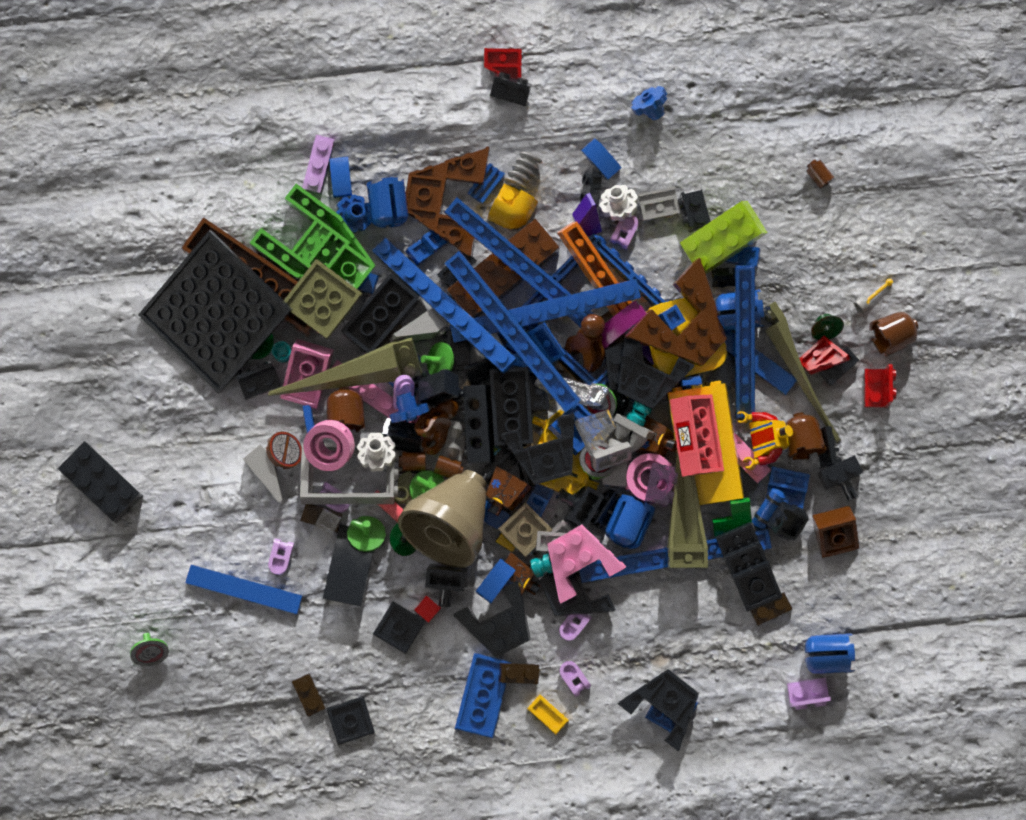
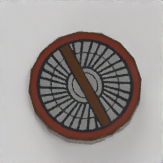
(284, 450)

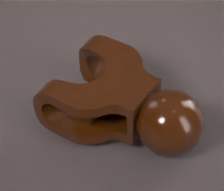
(588, 342)
(436, 425)

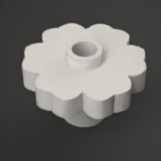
(618, 203)
(376, 452)

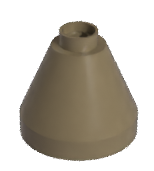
(448, 520)

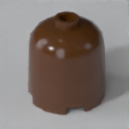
(894, 332)
(347, 408)
(805, 438)

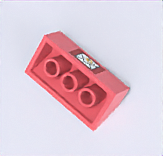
(696, 435)

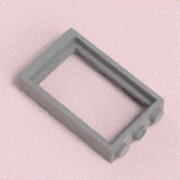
(308, 497)

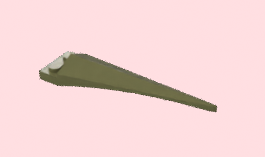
(782, 340)
(371, 368)
(686, 535)

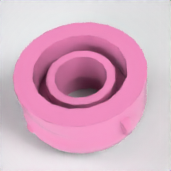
(319, 454)
(634, 472)

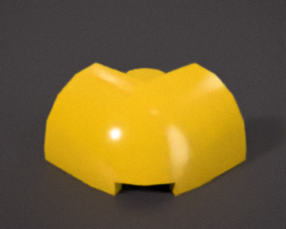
(512, 208)

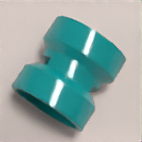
(279, 349)
(637, 417)
(541, 566)

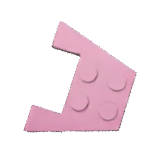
(575, 552)

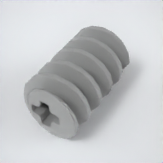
(522, 170)

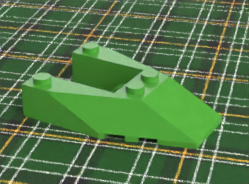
(325, 240)

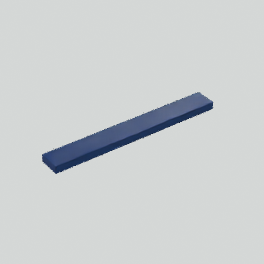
(745, 339)

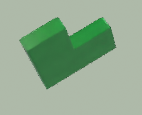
(739, 516)

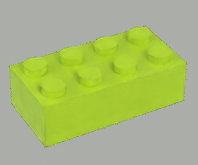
(724, 236)

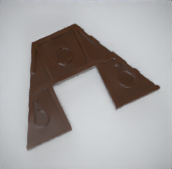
(426, 194)
(700, 336)

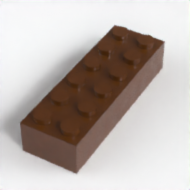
(531, 241)

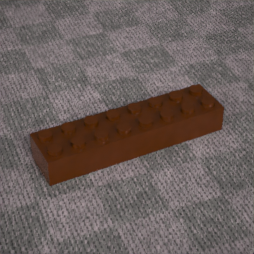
(270, 274)

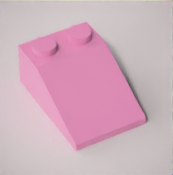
(305, 361)

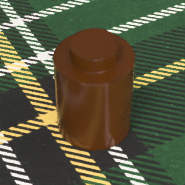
(819, 173)
(412, 461)
(447, 467)

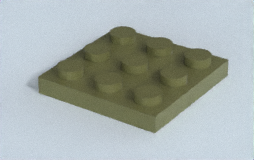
(322, 299)

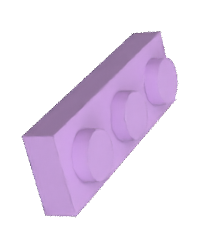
(318, 164)

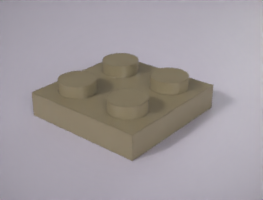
(522, 529)

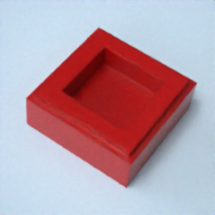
(427, 609)

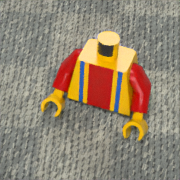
(768, 437)

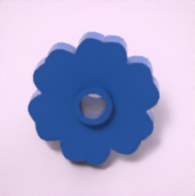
(650, 103)
(359, 207)
(407, 408)

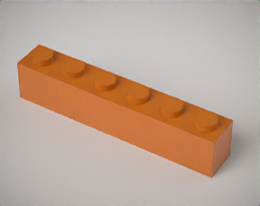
(589, 260)

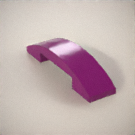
(622, 323)

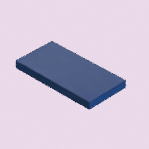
(481, 697)

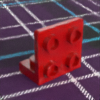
(879, 387)

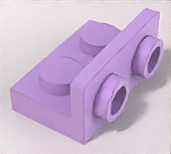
(808, 693)

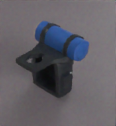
(784, 519)

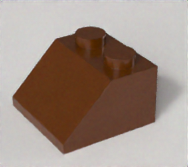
(836, 531)

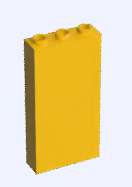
(726, 484)

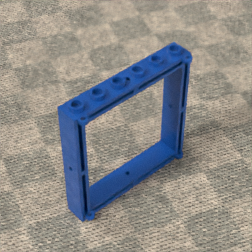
(625, 270)

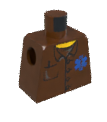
(661, 441)
(506, 491)
(523, 574)

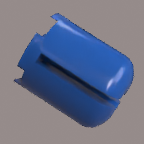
(387, 202)
(727, 302)
(629, 522)
(830, 643)

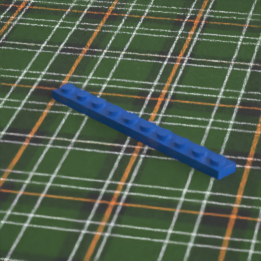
(509, 254)
(444, 305)
(564, 306)
(512, 331)
(654, 560)

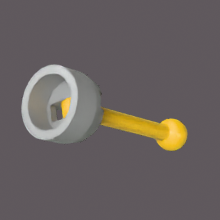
(863, 304)

